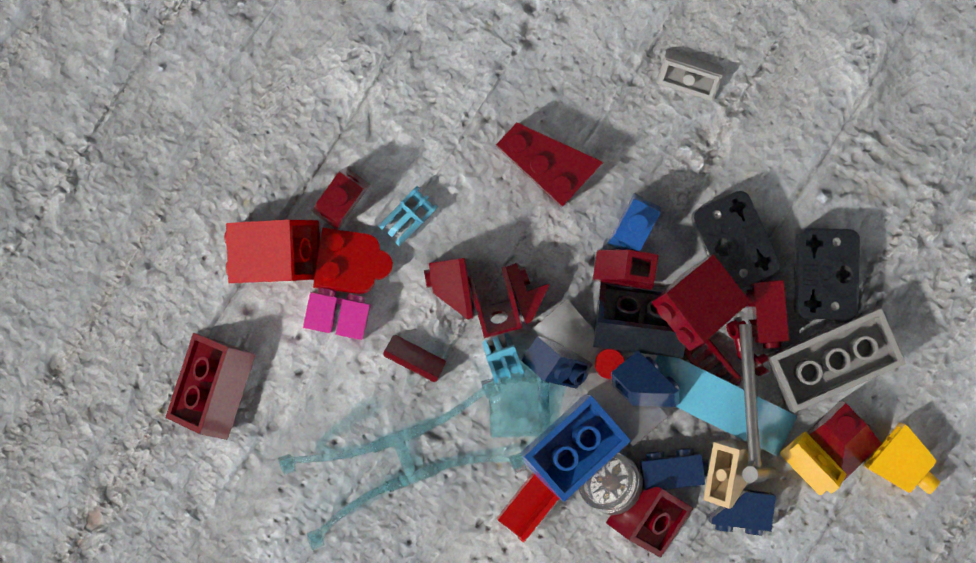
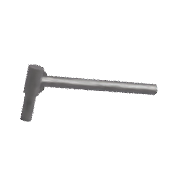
(755, 470)

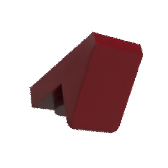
(527, 300)

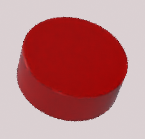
(608, 361)

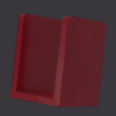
(507, 307)

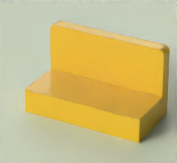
(813, 464)

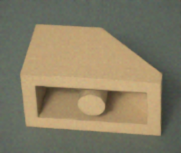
(725, 472)

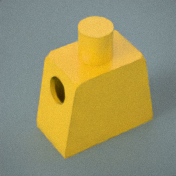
(904, 461)

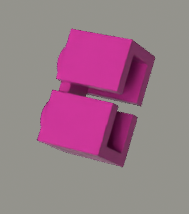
(322, 310)

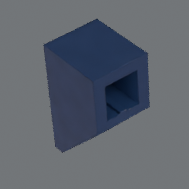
(556, 363)
(643, 383)
(751, 511)

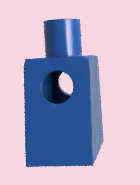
(635, 224)

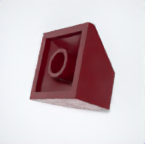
(451, 284)
(845, 437)
(652, 520)

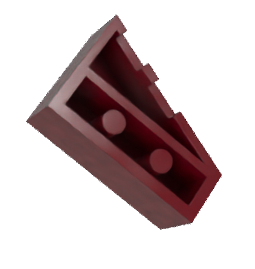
(547, 162)

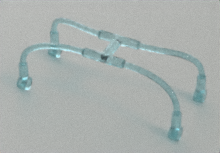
(410, 474)

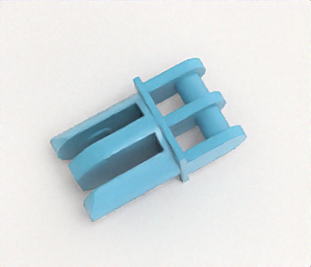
(422, 202)
(504, 360)

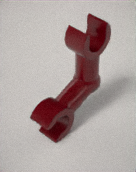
(734, 332)

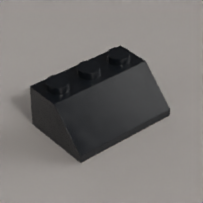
(631, 322)

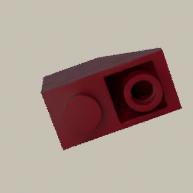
(626, 268)

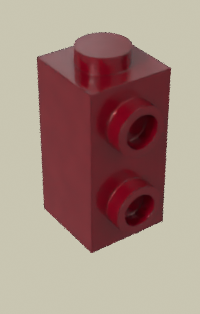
(768, 312)

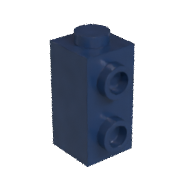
(673, 471)

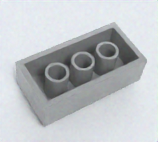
(835, 359)

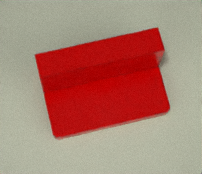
(528, 507)

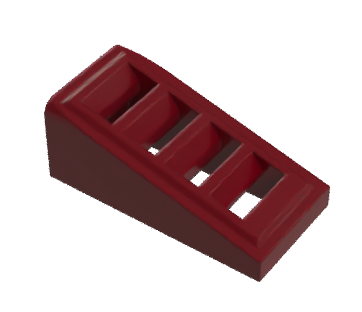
(728, 368)

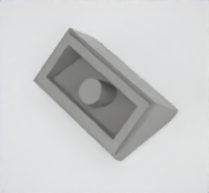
(690, 75)

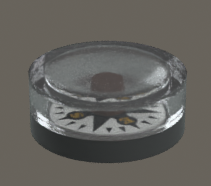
(614, 486)

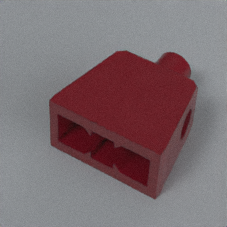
(340, 197)

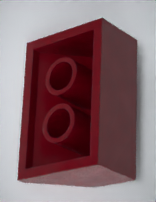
(210, 386)

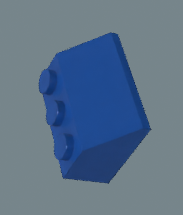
(574, 447)

